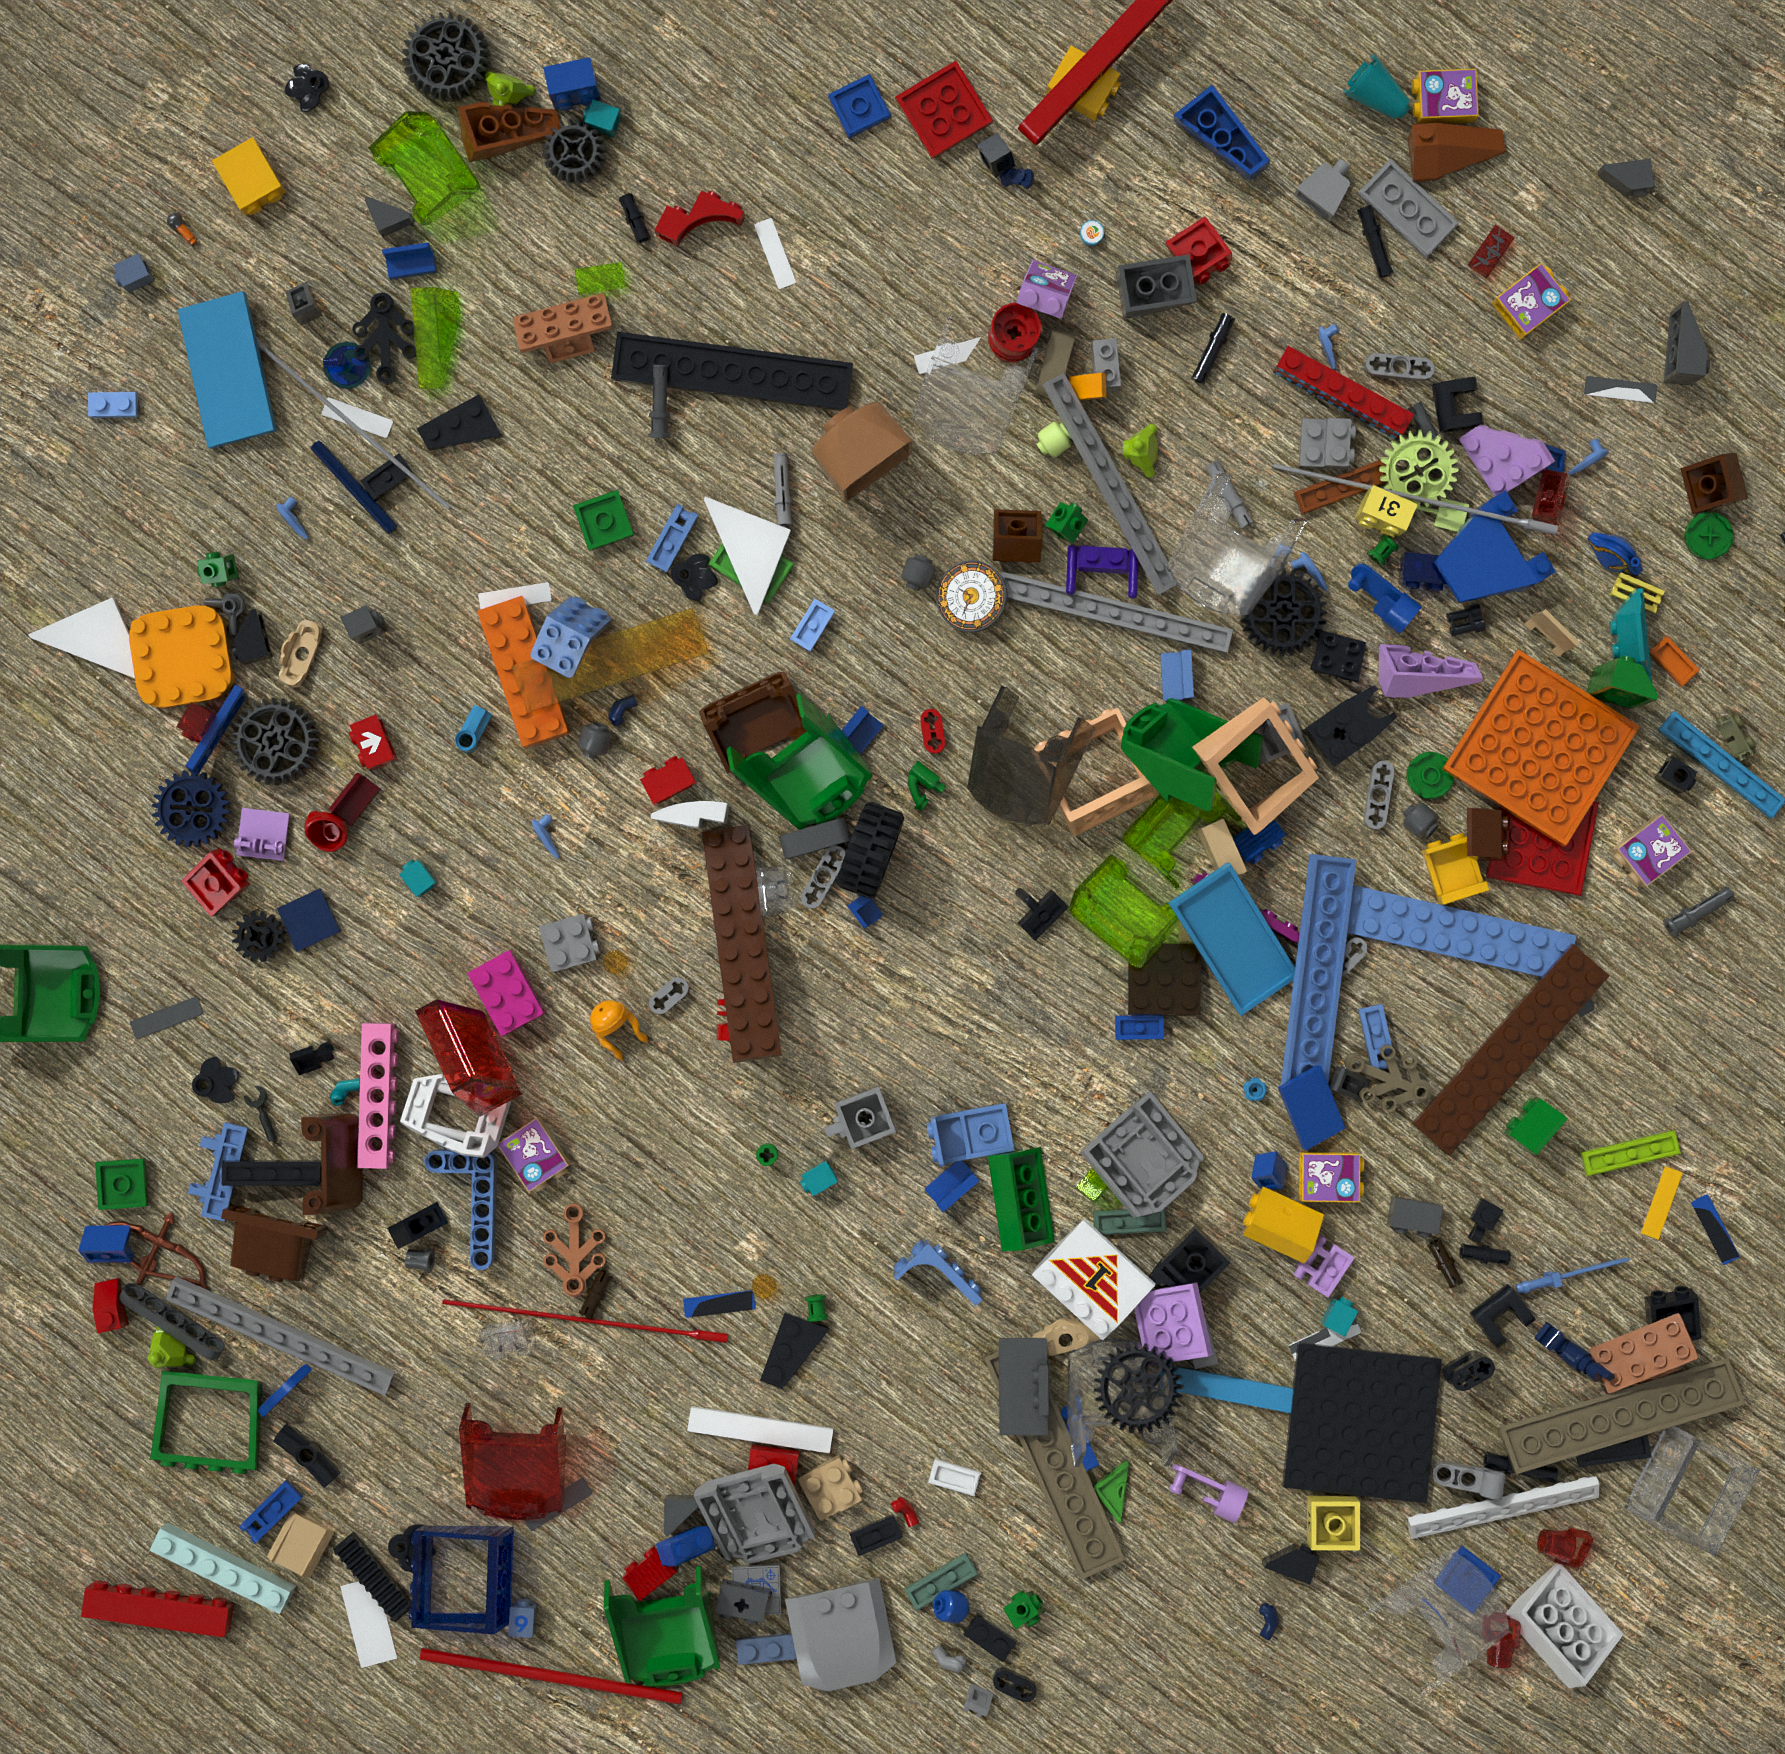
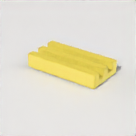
(1656, 600)

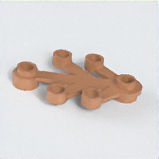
(573, 1253)

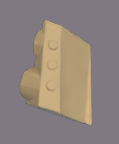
(300, 1544)

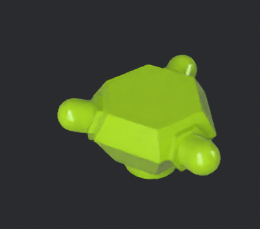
(507, 89)
(1143, 449)
(168, 1351)

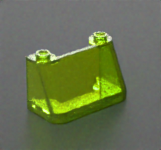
(425, 165)
(1122, 913)

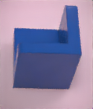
(865, 911)
(1269, 1171)

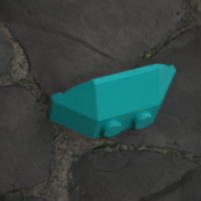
(1630, 631)

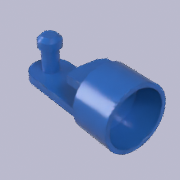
(1393, 606)

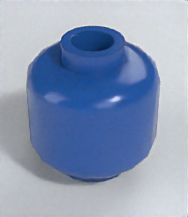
(951, 1606)

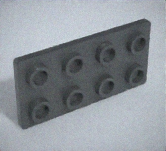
(1023, 1386)

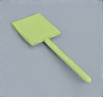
(1447, 517)

